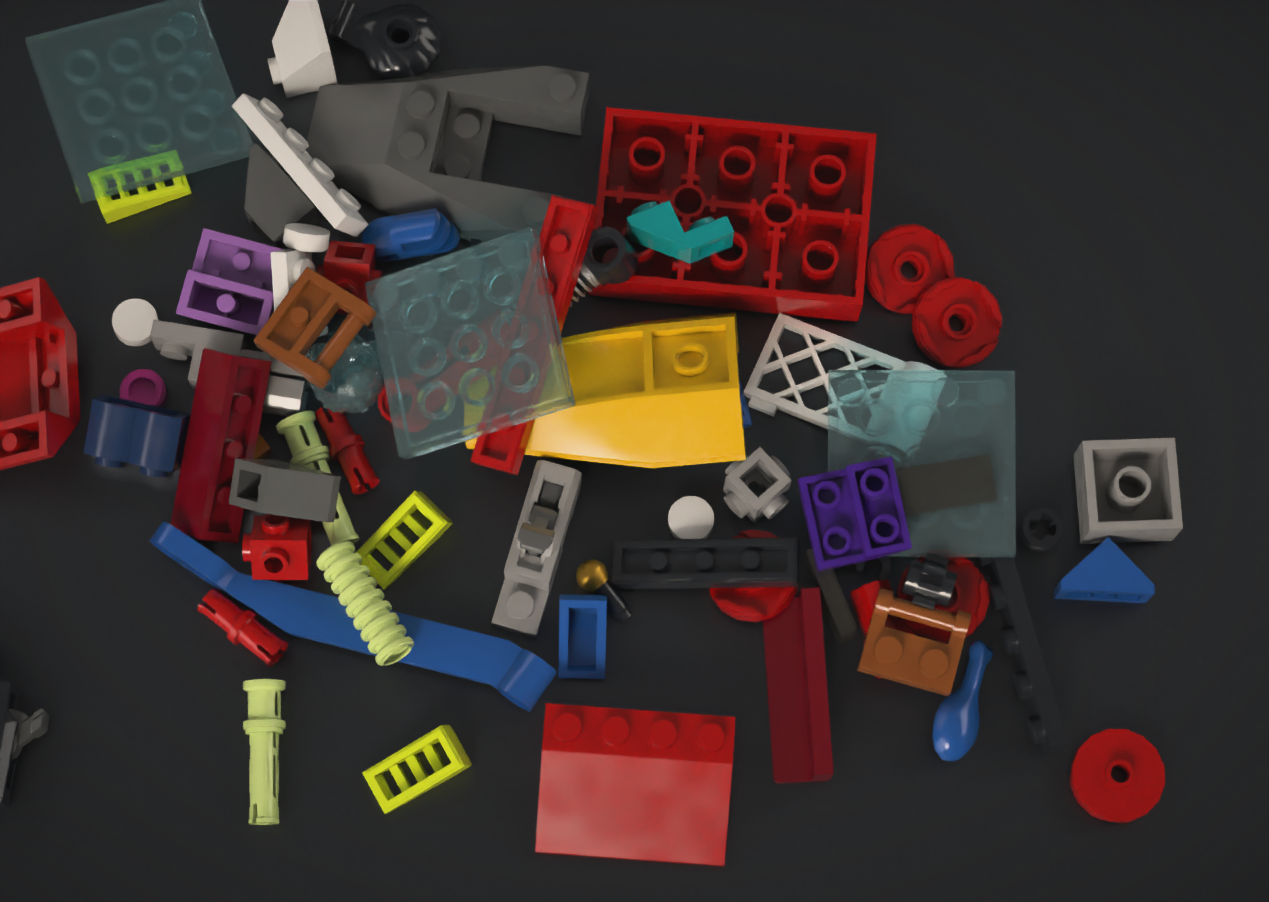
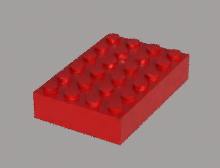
(789, 194)

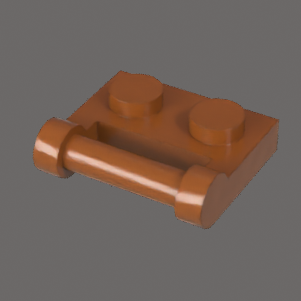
(302, 319)
(911, 657)

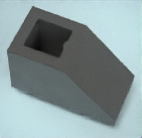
(274, 199)
(284, 489)

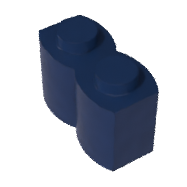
(136, 434)

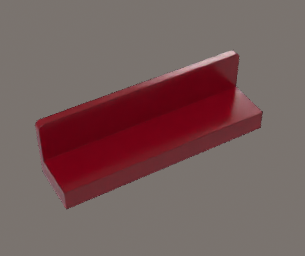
(220, 429)
(798, 691)

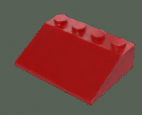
(635, 784)

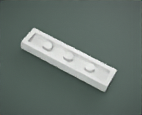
(310, 174)

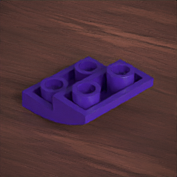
(854, 514)

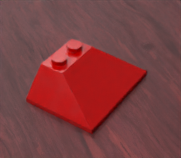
(35, 374)

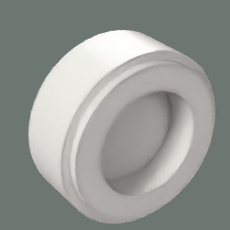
(306, 237)
(134, 321)
(690, 518)

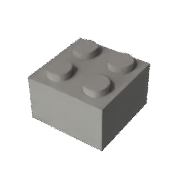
(1128, 490)

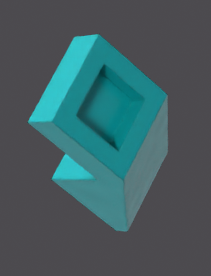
(660, 230)

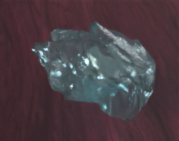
(354, 379)

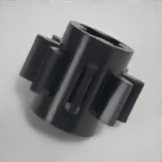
(929, 581)

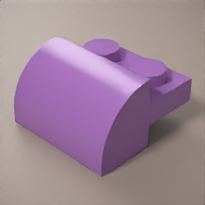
(229, 283)

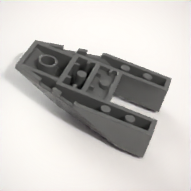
(428, 136)

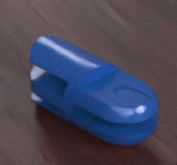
(411, 235)

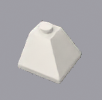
(301, 50)

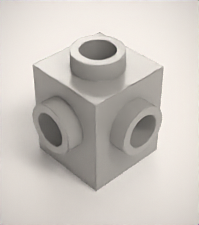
(757, 471)

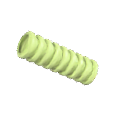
(365, 603)

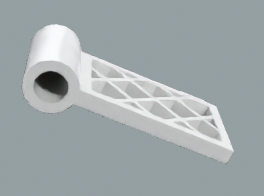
(769, 403)

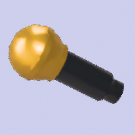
(594, 578)

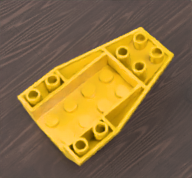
(649, 396)

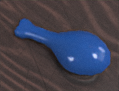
(957, 716)

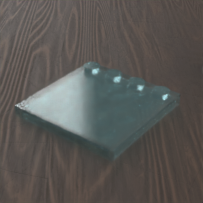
(138, 97)
(469, 343)
(930, 420)

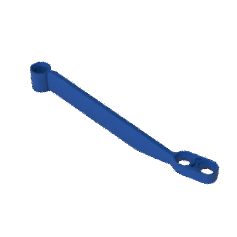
(322, 618)

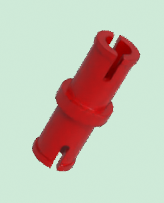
(347, 450)
(242, 627)

